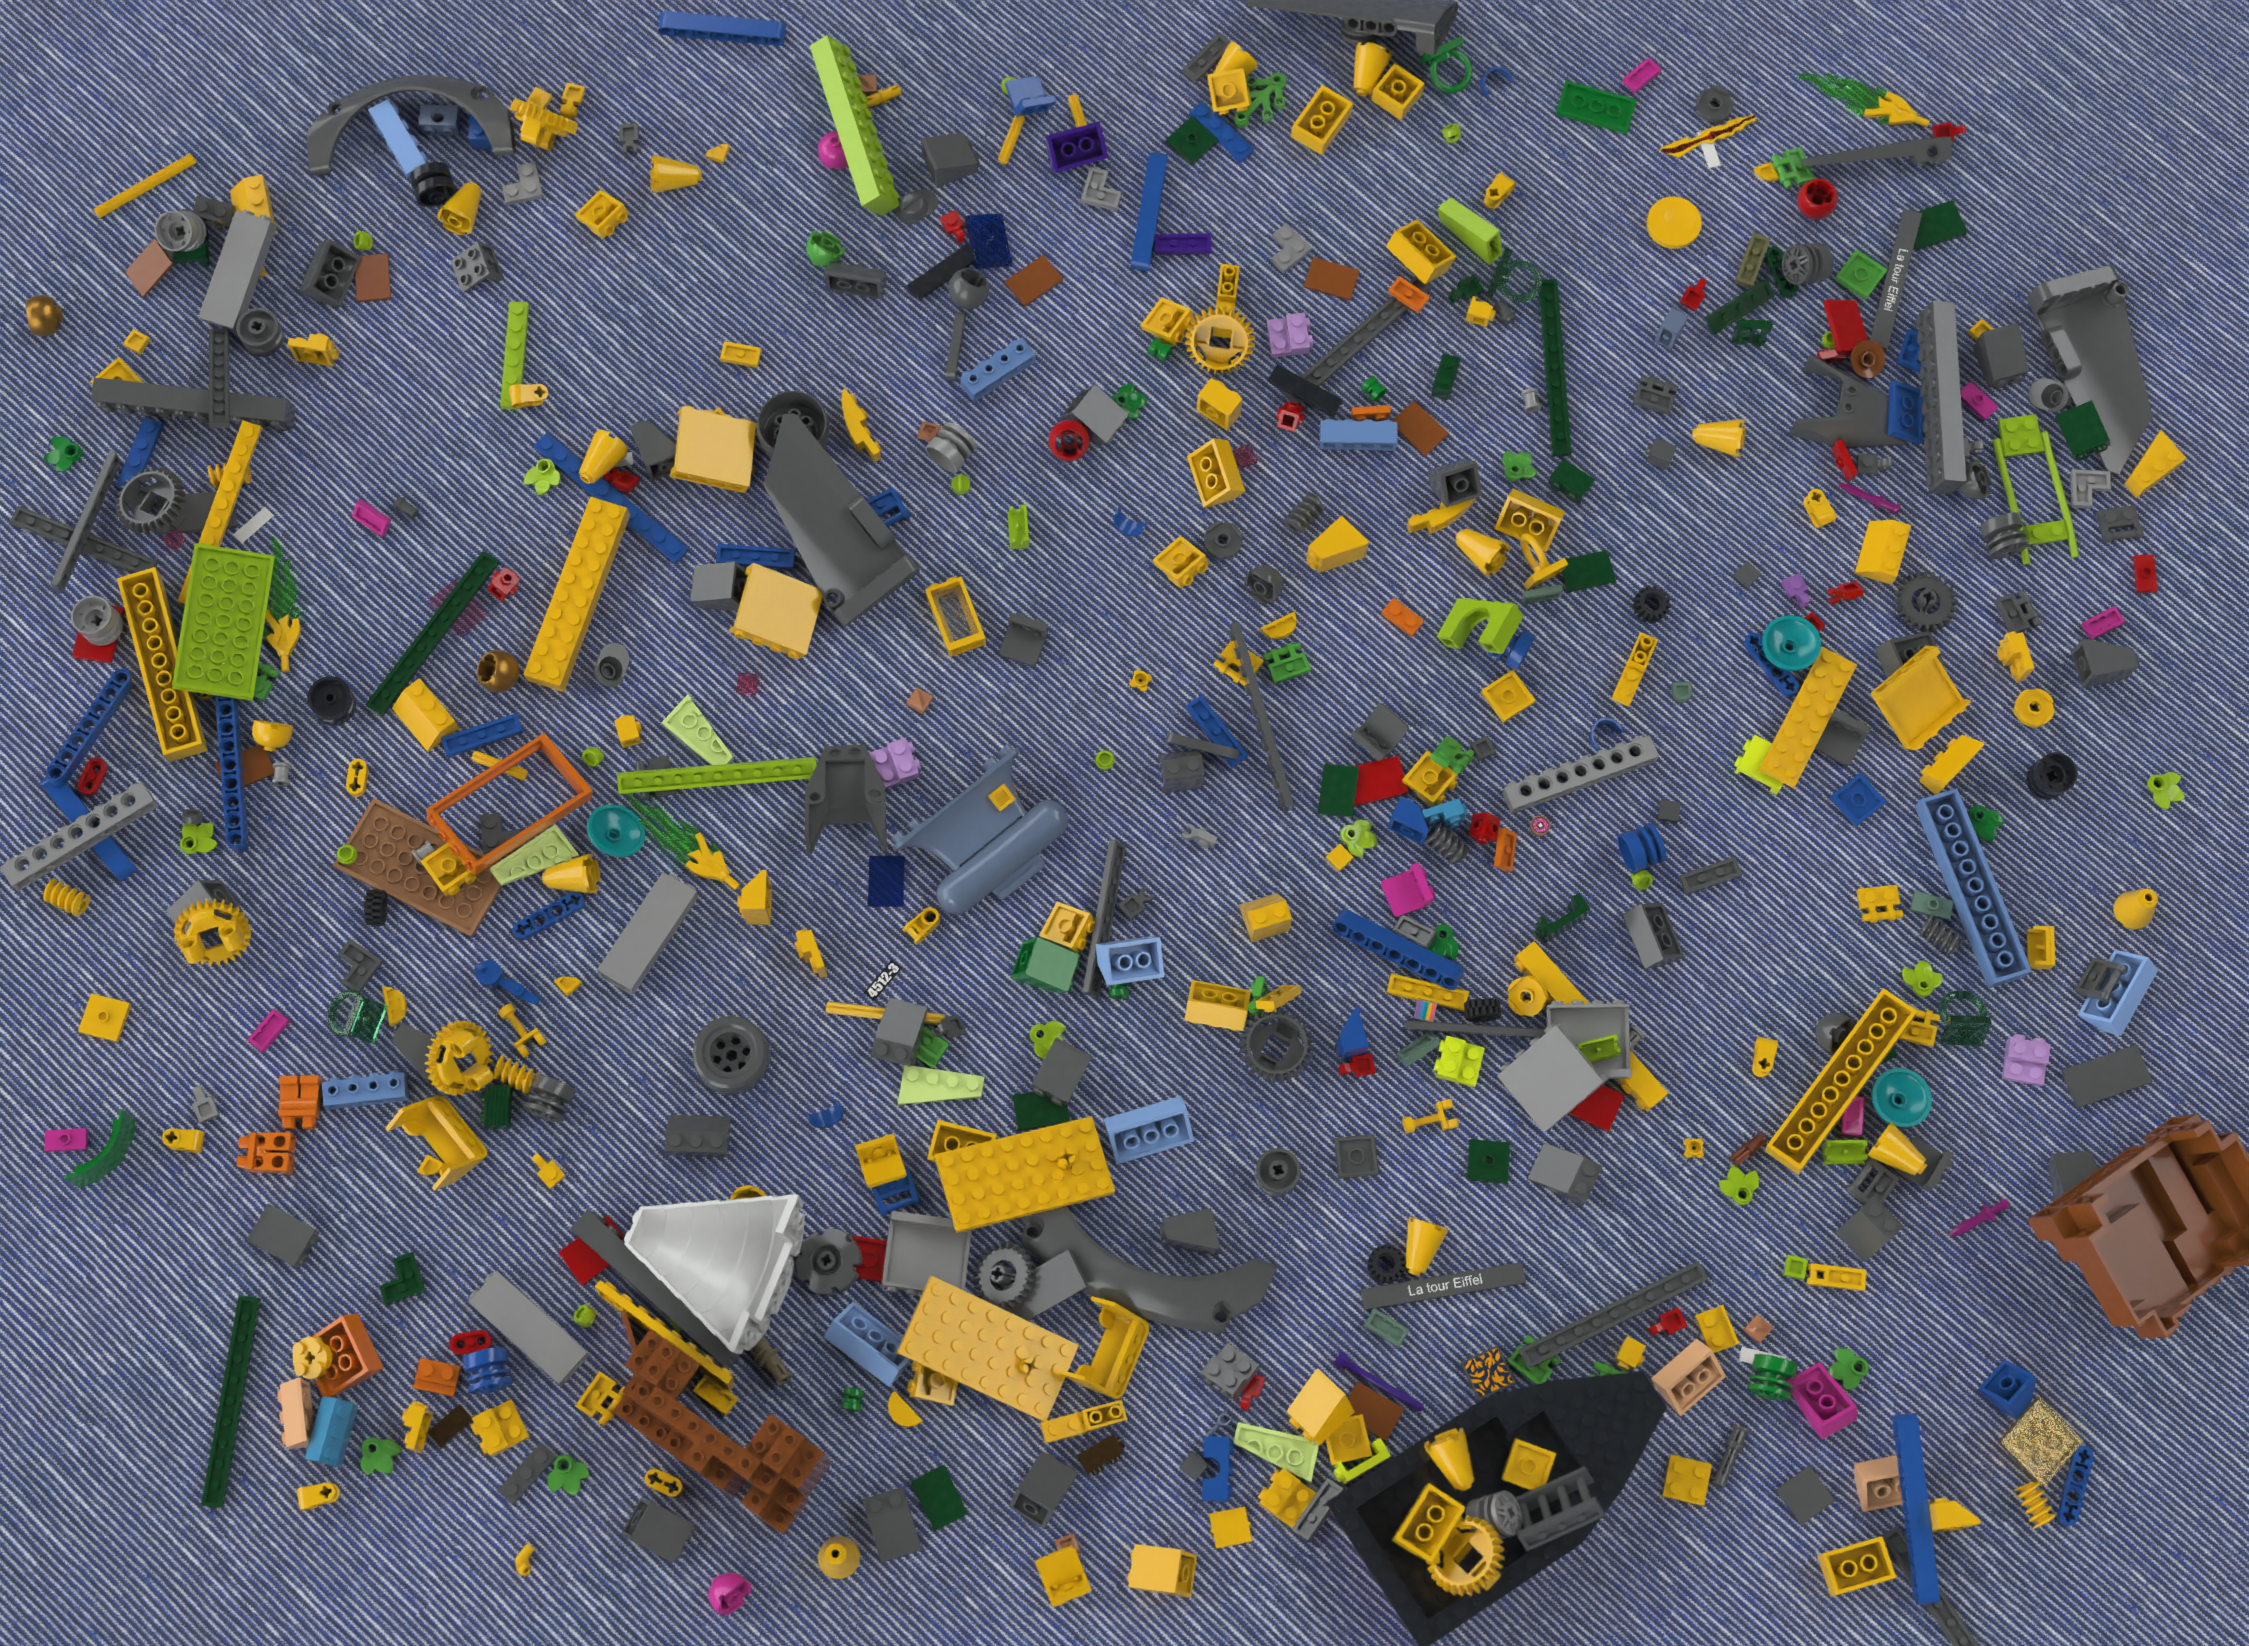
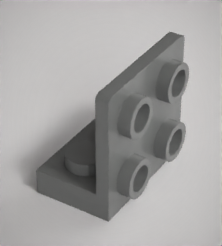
(213, 212)
(475, 265)

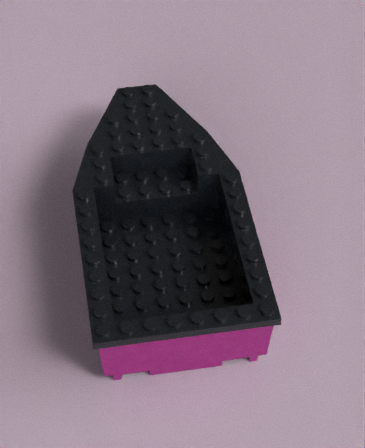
(1583, 1420)

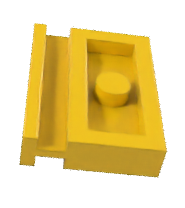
(1716, 1329)

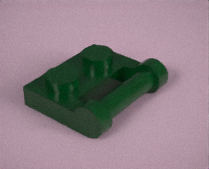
(1745, 332)

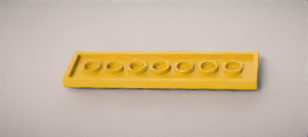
(1807, 717)
(641, 1317)

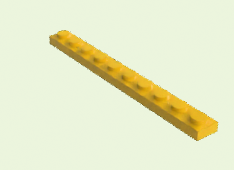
(228, 490)

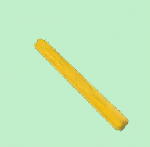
(144, 185)
(872, 1012)

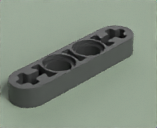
(955, 346)
(1202, 745)

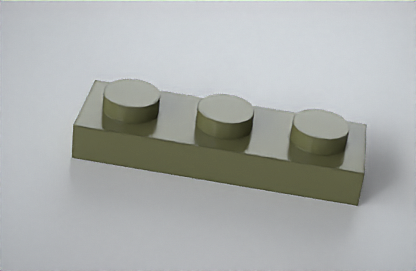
(1752, 260)

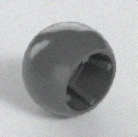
(968, 288)

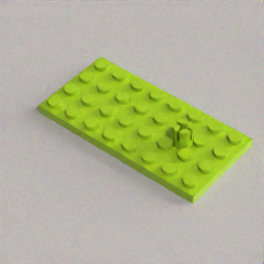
(223, 622)

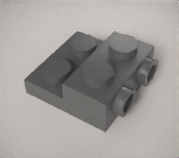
(1230, 1371)

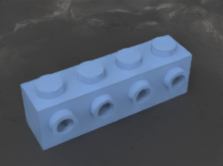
(997, 369)
(1358, 435)
(365, 1090)

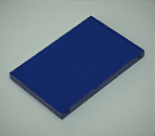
(886, 881)

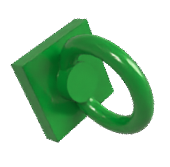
(1445, 52)

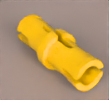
(883, 96)

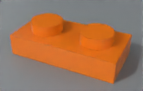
(1408, 294)
(1374, 413)
(1402, 617)
(1505, 850)

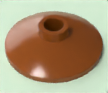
(1874, 359)

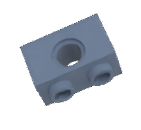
(432, 113)
(1671, 328)

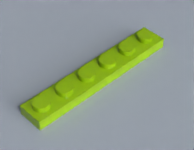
(514, 350)

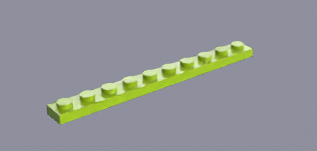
(715, 775)

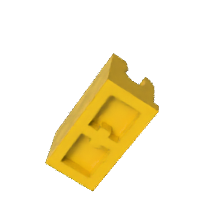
(2041, 947)

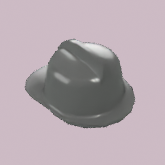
(916, 206)
(2049, 395)
(611, 665)

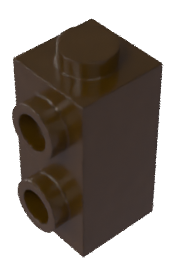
(1100, 1454)

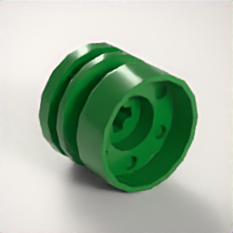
(1772, 1377)

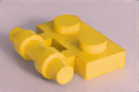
(1229, 656)
(1879, 897)
(1922, 1032)
(596, 1395)

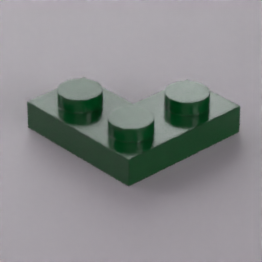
(408, 1282)

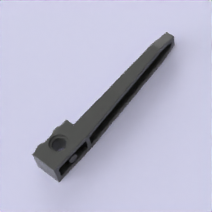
(1915, 149)

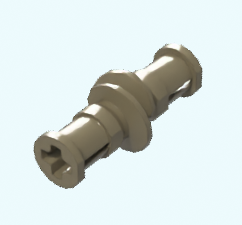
(767, 1357)

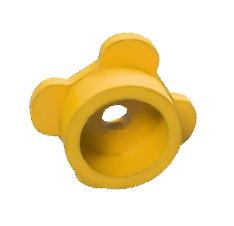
(1146, 678)
(1697, 1143)

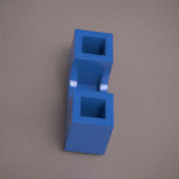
(1217, 1488)

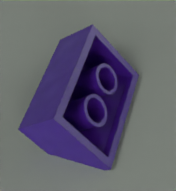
(1076, 147)

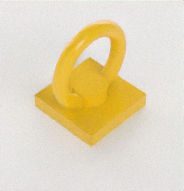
(1543, 571)

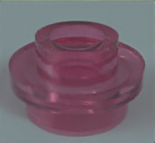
(169, 536)

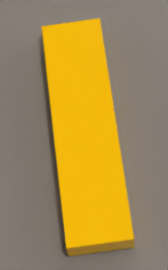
(1427, 991)

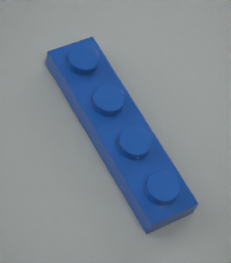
(1226, 135)
(141, 450)
(765, 556)
(1214, 728)
(482, 735)

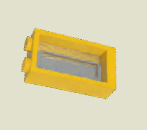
(955, 616)

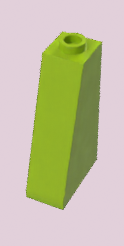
(1472, 230)

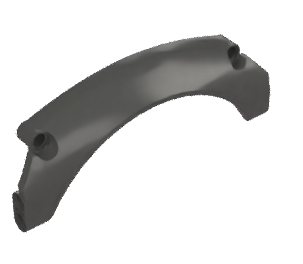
(1167, 1299)

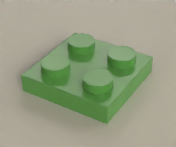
(1861, 274)

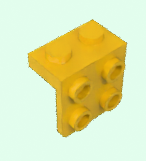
(880, 1161)
(1063, 1575)

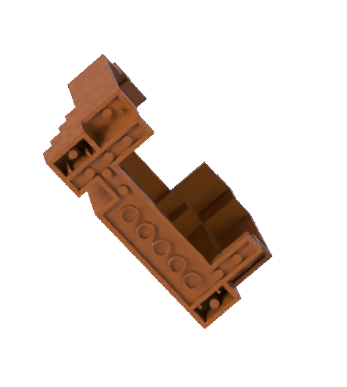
(2156, 1223)
(775, 1463)

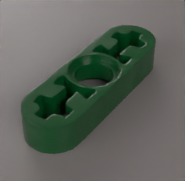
(1779, 280)

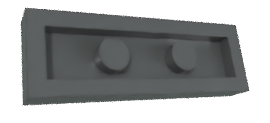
(1206, 58)
(1710, 875)
(527, 1473)
(1316, 1511)

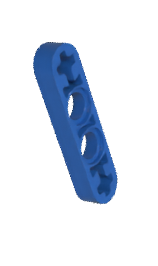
(1768, 666)
(550, 919)
(2078, 1487)

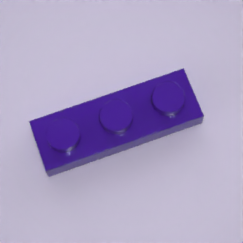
(1183, 244)

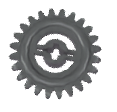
(1934, 589)
(990, 1267)

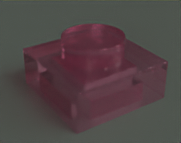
(1245, 456)
(747, 683)

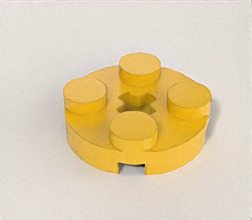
(2032, 718)
(1538, 996)
(301, 1357)

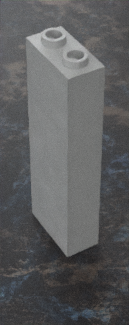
(237, 269)
(647, 933)
(528, 1328)

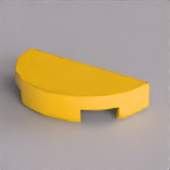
(1280, 628)
(396, 1005)
(901, 1412)

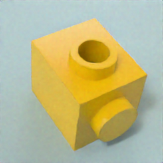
(628, 730)
(1630, 1354)

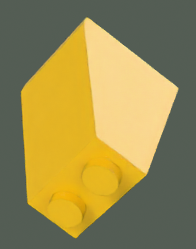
(1336, 546)
(1266, 917)
(1319, 1408)
(1162, 1570)

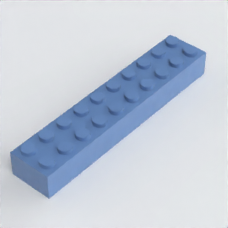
(1972, 888)

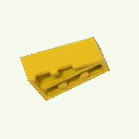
(2156, 463)

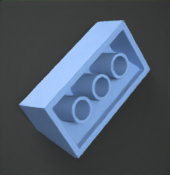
(2125, 996)
(1149, 1130)
(868, 1343)

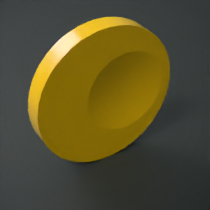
(1673, 222)

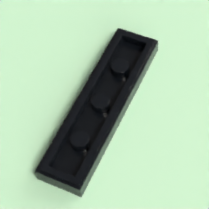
(941, 272)
(1305, 390)

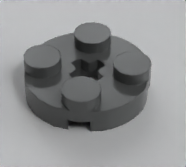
(1710, 113)
(1223, 530)

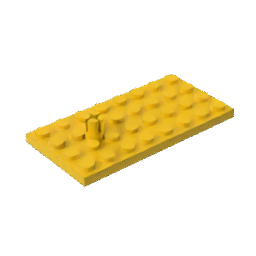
(1024, 1174)
(987, 1348)

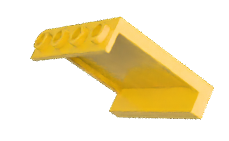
(714, 449)
(777, 611)
(1919, 699)

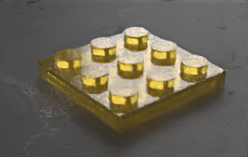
(2040, 1441)

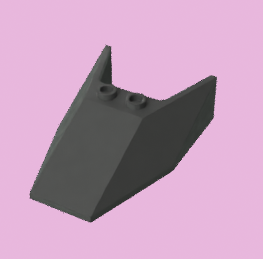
(1859, 417)
(844, 791)

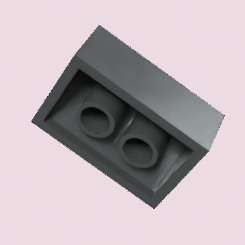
(330, 273)
(855, 280)
(1653, 935)
(698, 1136)

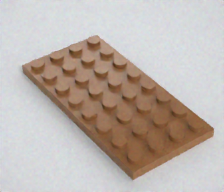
(386, 863)

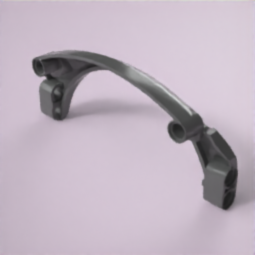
(489, 113)

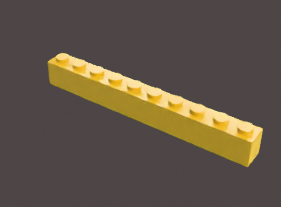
(1535, 962)

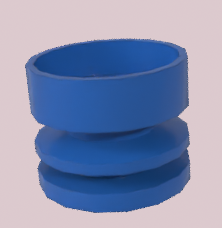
(1516, 649)
(1641, 848)
(487, 1370)

